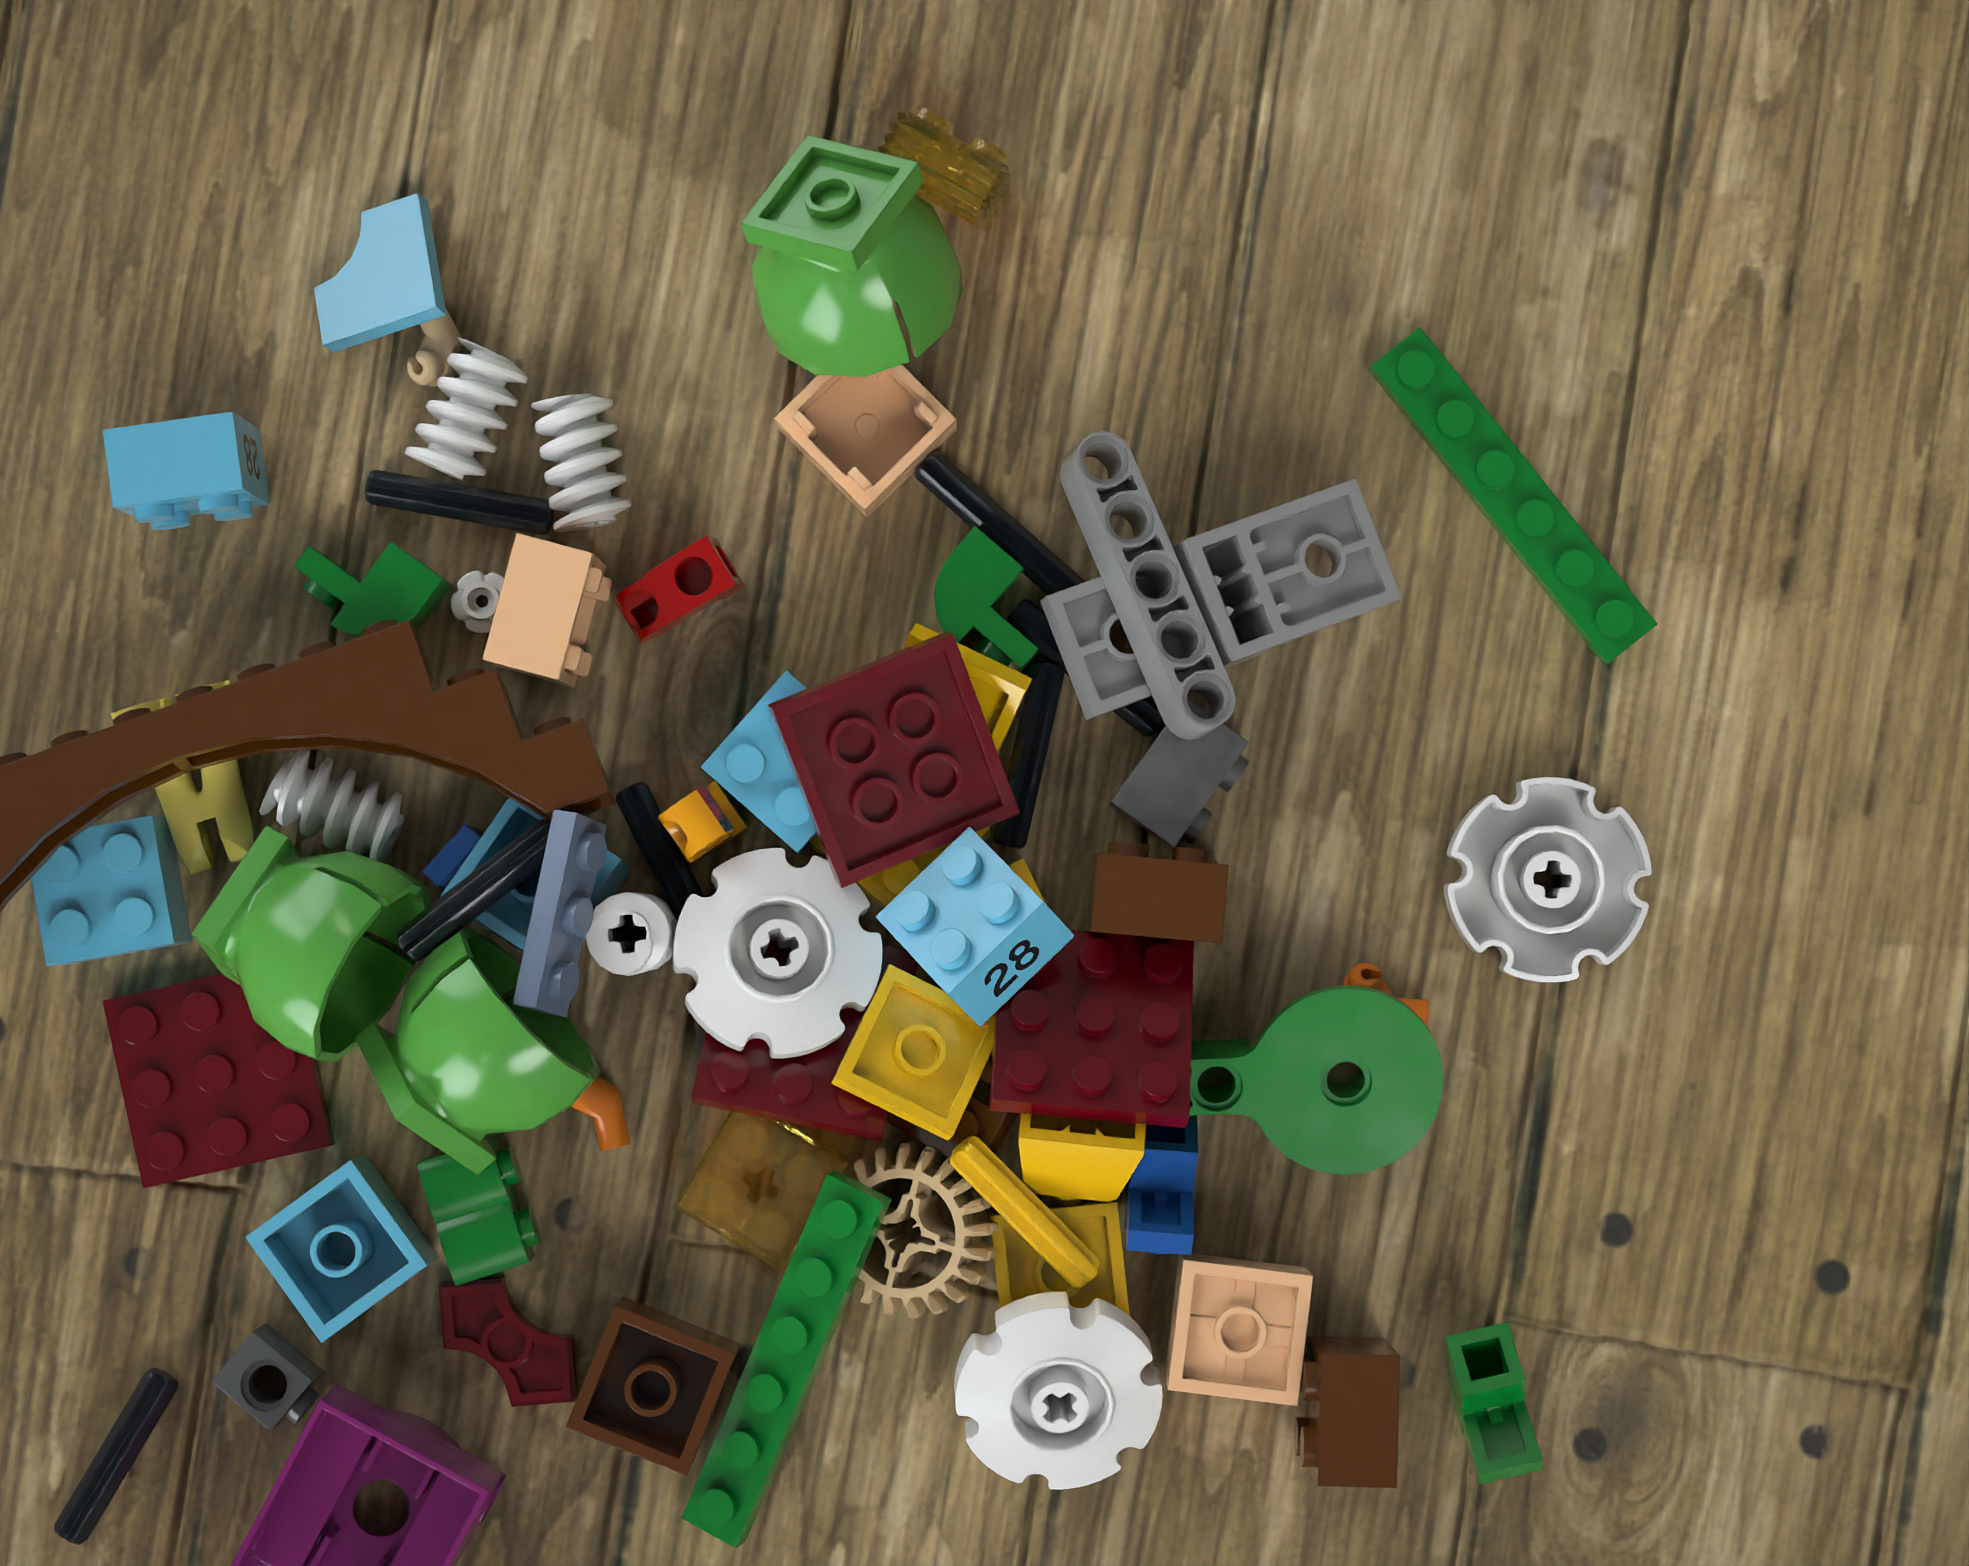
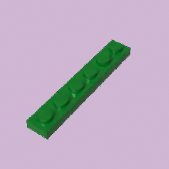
(1512, 496)
(786, 1358)

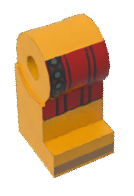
(703, 822)

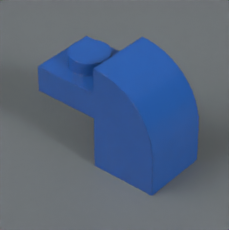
(1161, 1191)

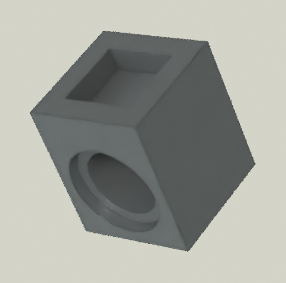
(242, 1383)

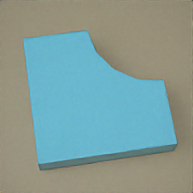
(387, 281)

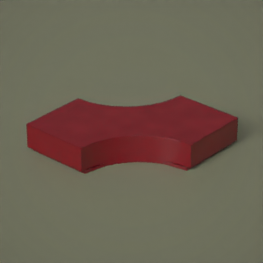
(530, 1360)

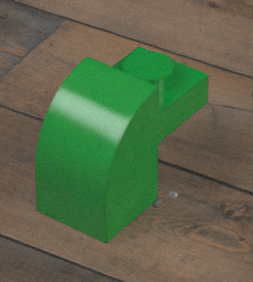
(392, 589)
(967, 592)
(1491, 1402)

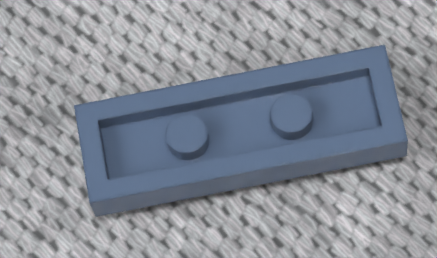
(561, 914)

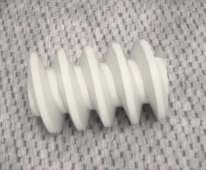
(467, 412)
(581, 461)
(335, 807)
(621, 955)

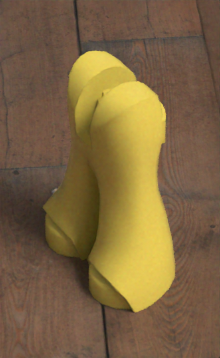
(187, 808)

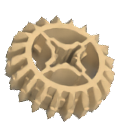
(963, 1241)

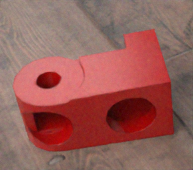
(678, 589)

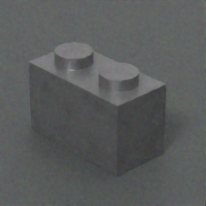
(1178, 778)

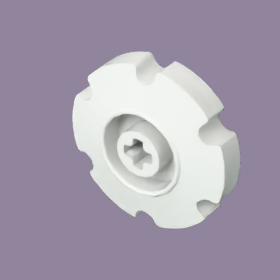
(1597, 866)
(752, 997)
(1058, 1390)

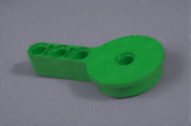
(1323, 1122)

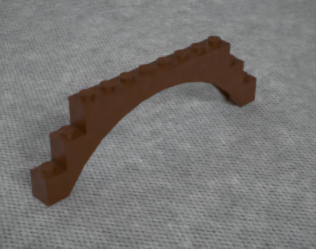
(348, 696)

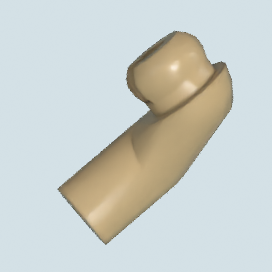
(431, 358)

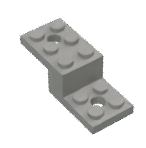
(1248, 589)

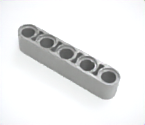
(1153, 556)

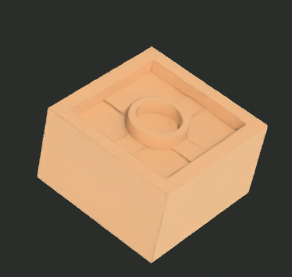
(866, 431)
(547, 611)
(1238, 1329)

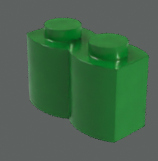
(479, 1214)

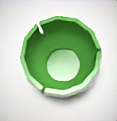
(836, 250)
(299, 942)
(471, 1060)

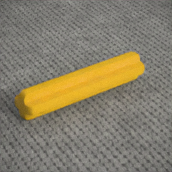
(1024, 1211)

